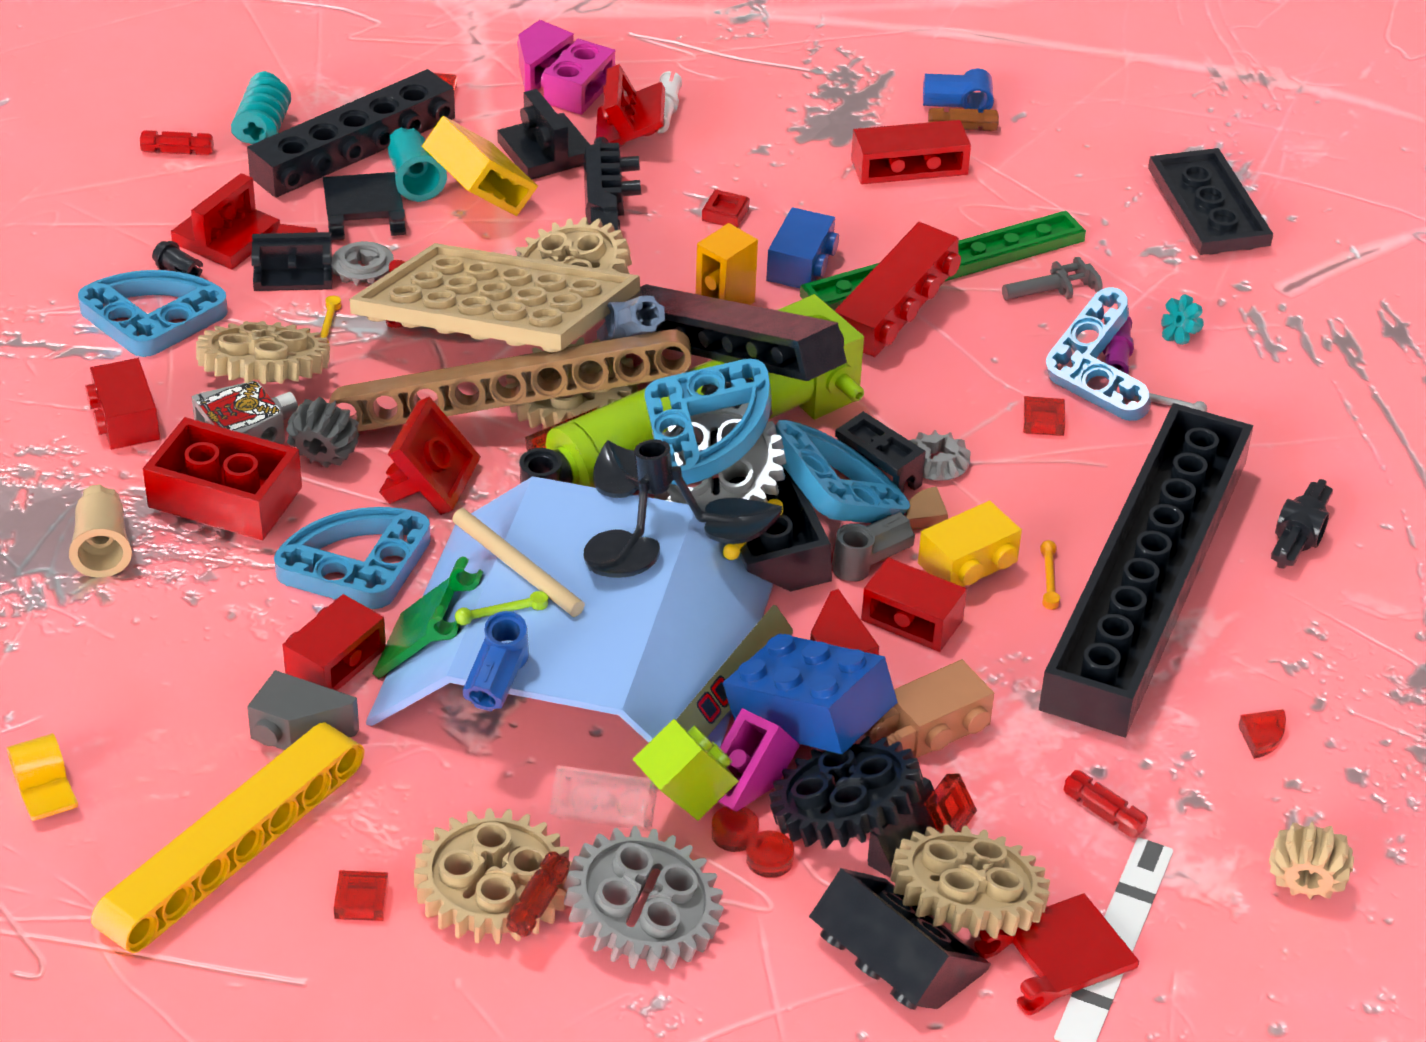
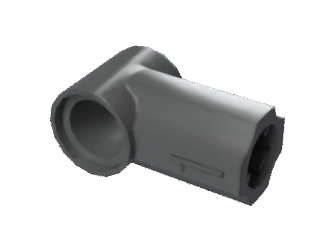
(862, 546)

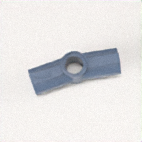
(631, 318)

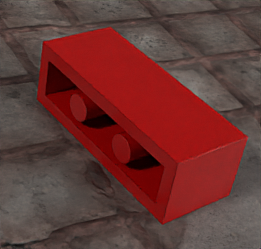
(910, 151)

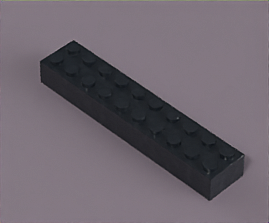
(1145, 571)

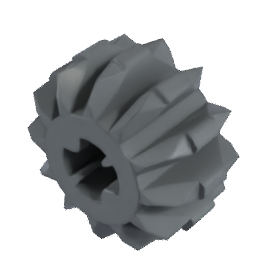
(323, 432)

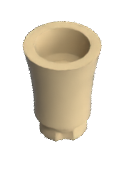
(100, 535)

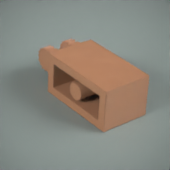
(936, 710)

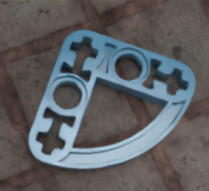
(198, 302)
(687, 402)
(809, 462)
(371, 582)

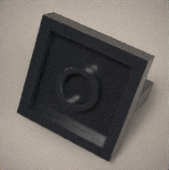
(544, 139)

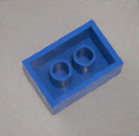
(813, 690)

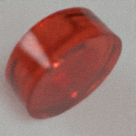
(733, 829)
(769, 854)

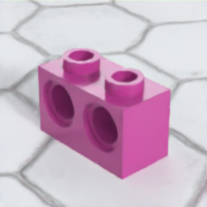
(577, 76)

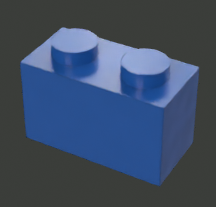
(801, 248)

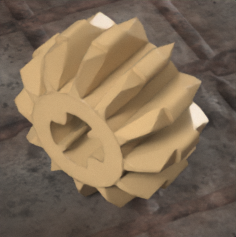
(1311, 860)

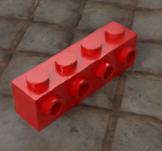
(900, 285)

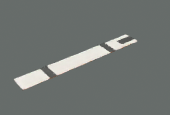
(1126, 915)

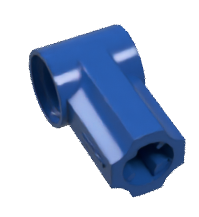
(958, 90)
(497, 661)

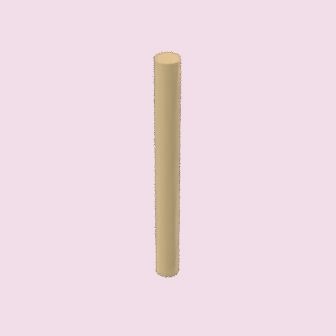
(518, 562)

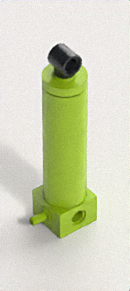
(576, 444)

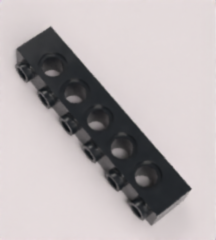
(349, 133)

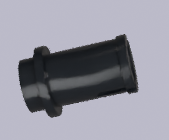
(169, 256)

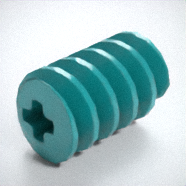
(261, 108)

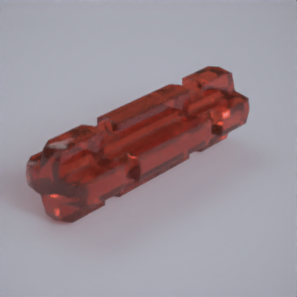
(538, 894)

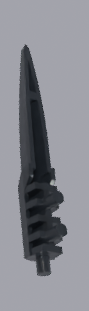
(604, 181)

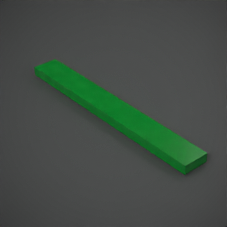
(976, 253)

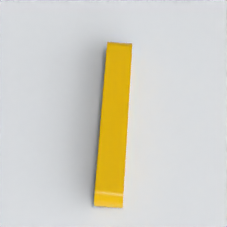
(226, 838)

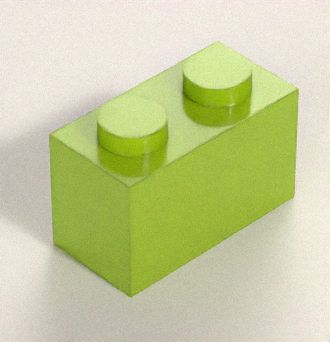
(687, 768)

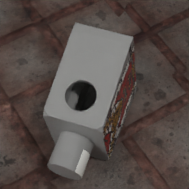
(246, 410)

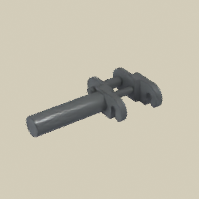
(1057, 280)

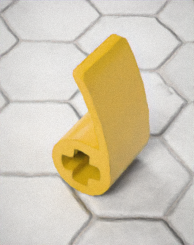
(41, 776)

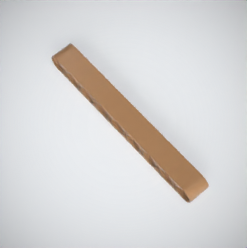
(526, 370)

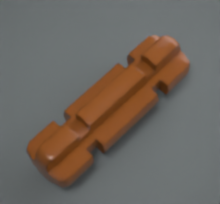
(969, 118)

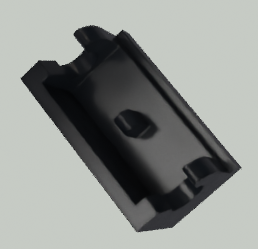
(292, 261)
(884, 449)

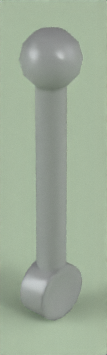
(1169, 401)

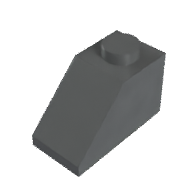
(292, 706)

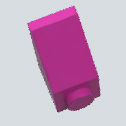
(538, 49)
(758, 757)

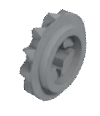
(371, 254)
(946, 465)

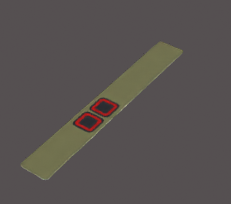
(711, 702)

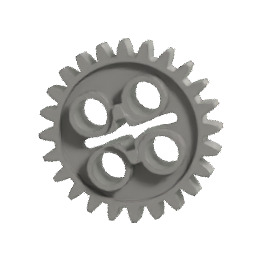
(759, 465)
(677, 915)

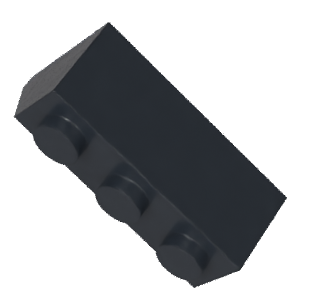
(794, 548)
(891, 943)

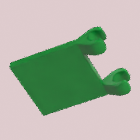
(424, 619)

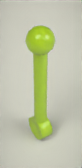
(538, 601)

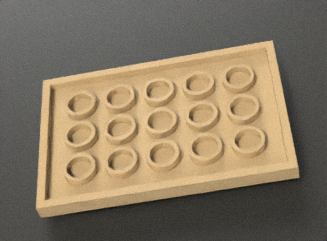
(495, 296)

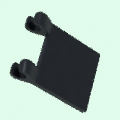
(363, 198)

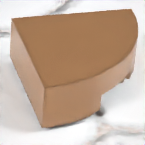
(926, 509)

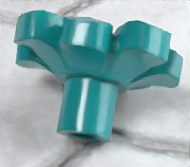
(1182, 319)

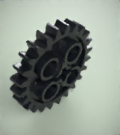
(846, 793)

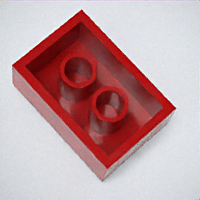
(223, 478)

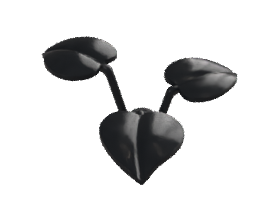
(650, 470)

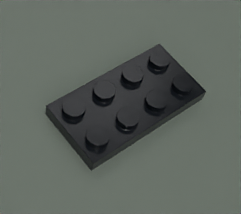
(1210, 201)

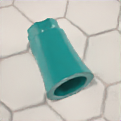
(416, 171)

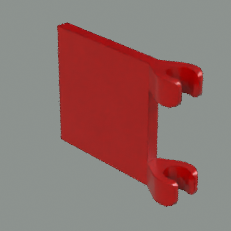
(1066, 950)

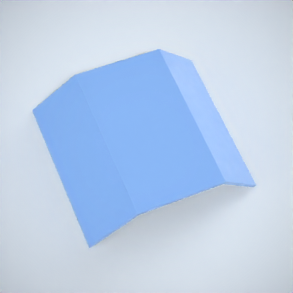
(638, 642)

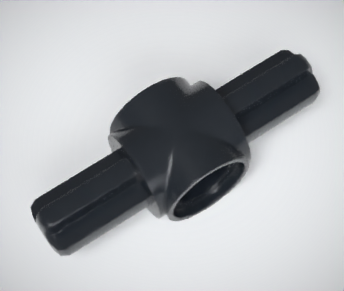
(1301, 523)

